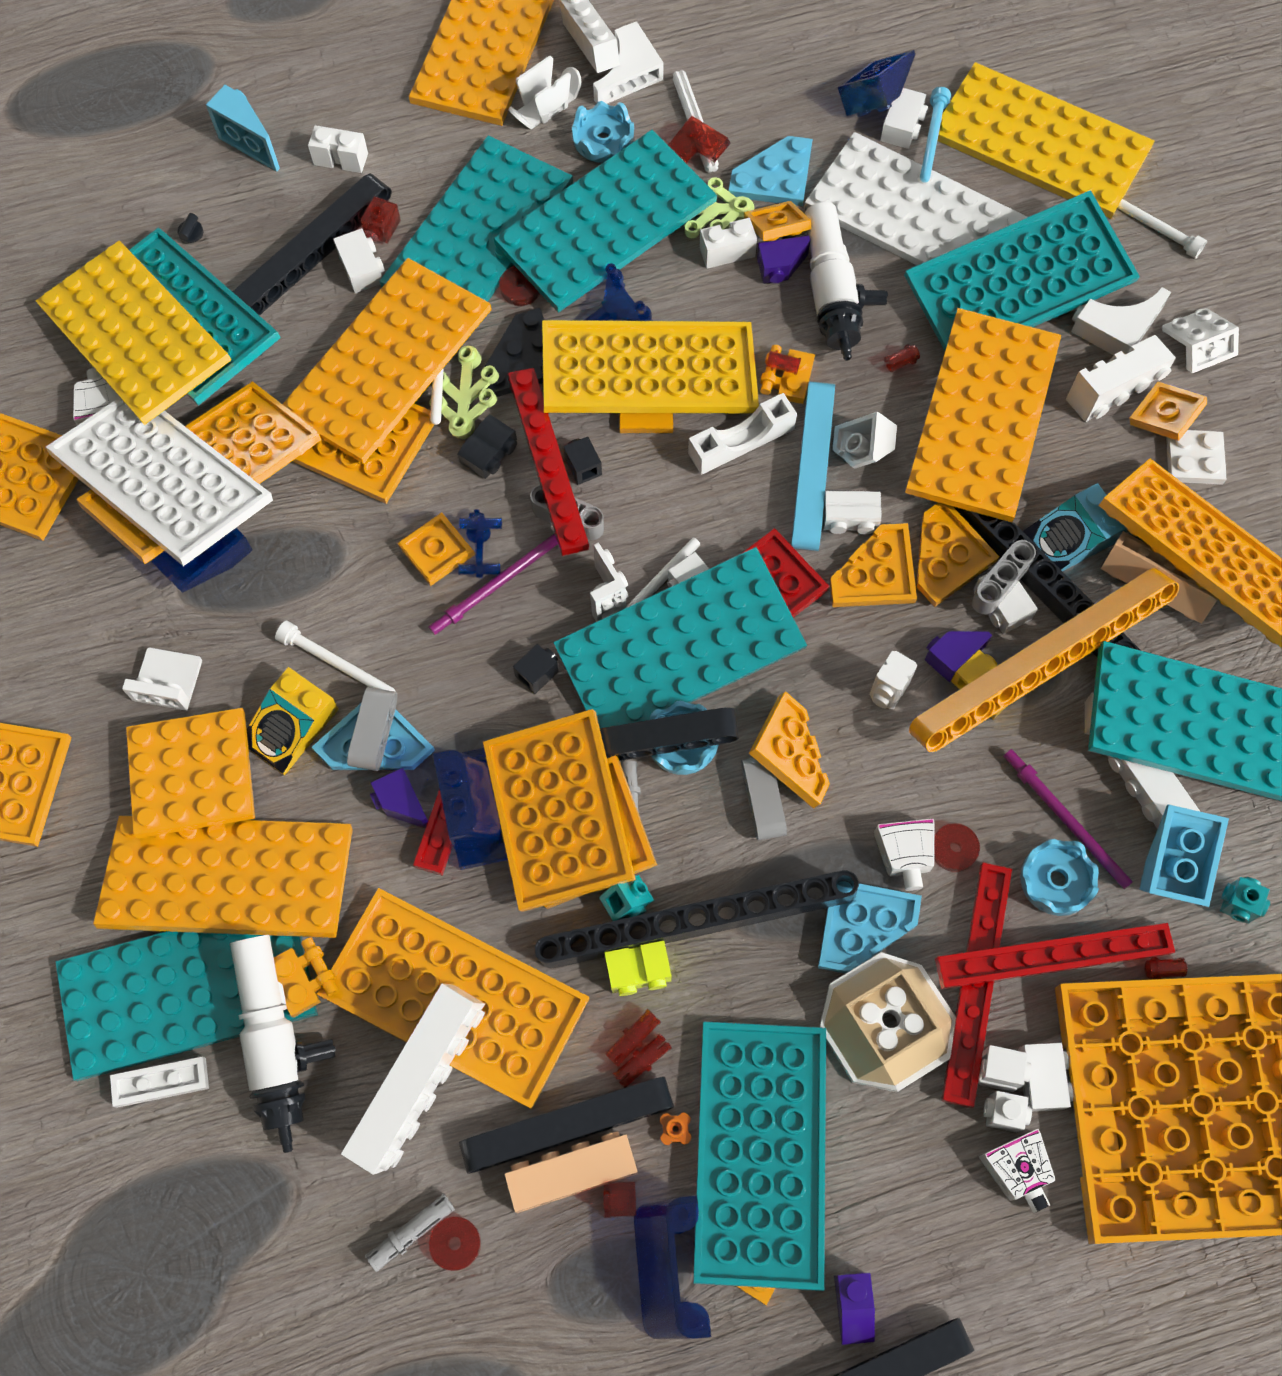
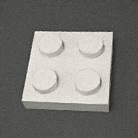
(1197, 457)

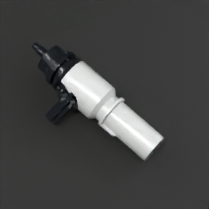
(834, 284)
(269, 1040)

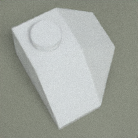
(865, 439)

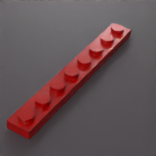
(548, 462)
(1054, 955)
(975, 999)

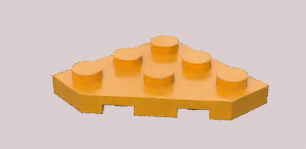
(949, 553)
(877, 571)
(790, 751)

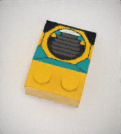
(289, 720)

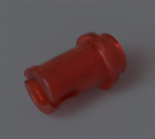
(908, 355)
(783, 362)
(1165, 968)

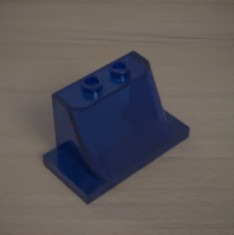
(470, 807)

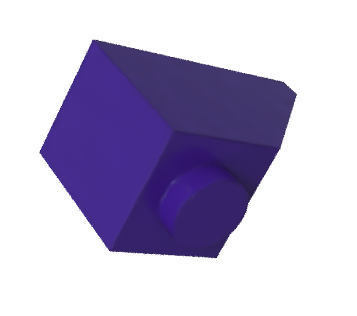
(781, 258)
(954, 650)
(398, 798)
(855, 1308)

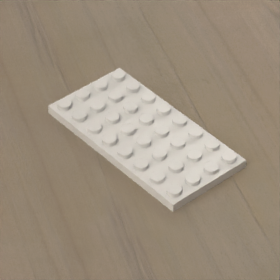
(888, 204)
(160, 478)

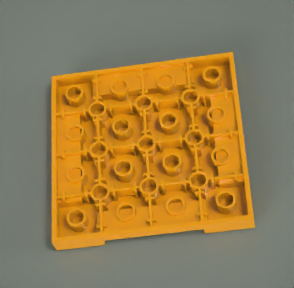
(1177, 1105)

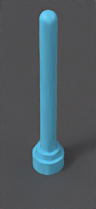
(939, 100)

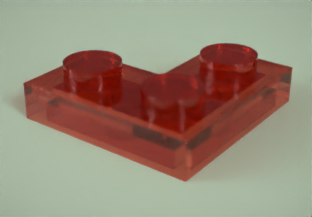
(699, 138)

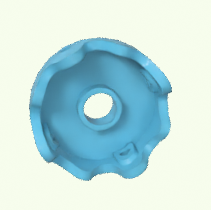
(602, 119)
(684, 761)
(1073, 863)

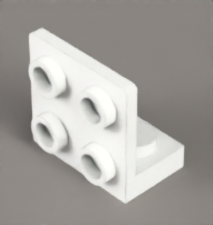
(1206, 337)
(612, 594)
(165, 679)

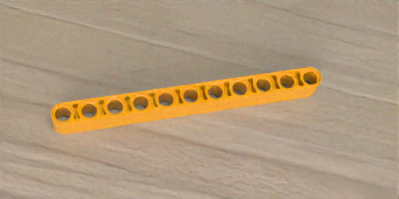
(1042, 660)

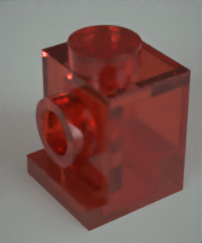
(620, 1200)

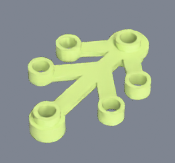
(730, 207)
(468, 394)

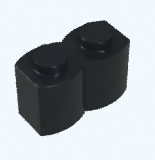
(487, 447)

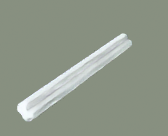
(691, 109)

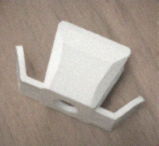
(540, 98)

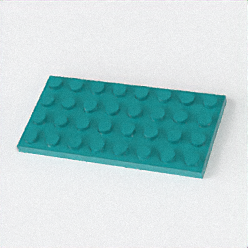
(482, 202)
(605, 220)
(1026, 269)
(211, 304)
(681, 642)
(1187, 720)
(154, 998)
(761, 1157)

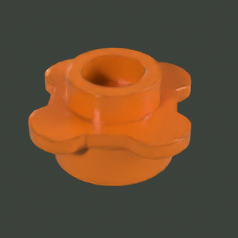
(681, 1135)

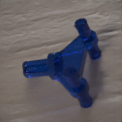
(617, 302)
(478, 532)

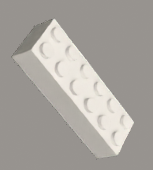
(413, 1079)

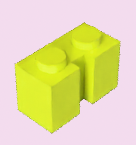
(638, 968)

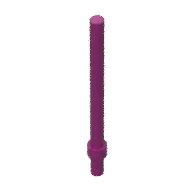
(455, 613)
(1027, 774)

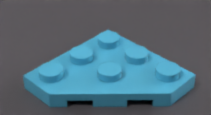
(775, 173)
(404, 746)
(865, 925)

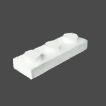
(159, 1082)

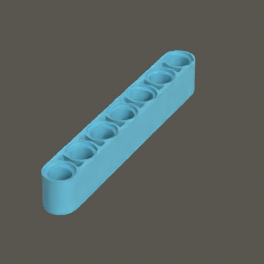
(813, 466)

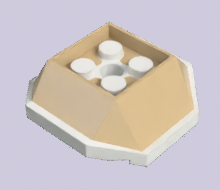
(867, 1047)

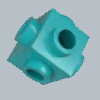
(626, 899)
(1245, 900)

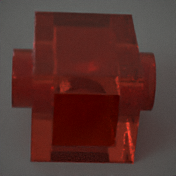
(380, 220)

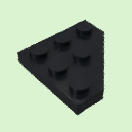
(518, 350)

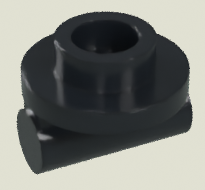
(190, 230)

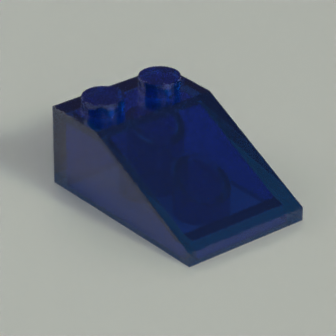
(876, 84)
(210, 563)

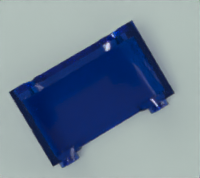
(661, 1305)

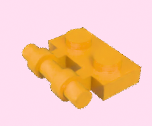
(790, 384)
(298, 989)

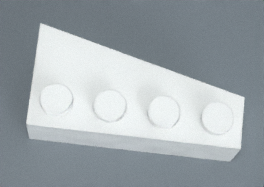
(1119, 378)

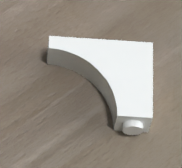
(638, 66)
(1117, 326)

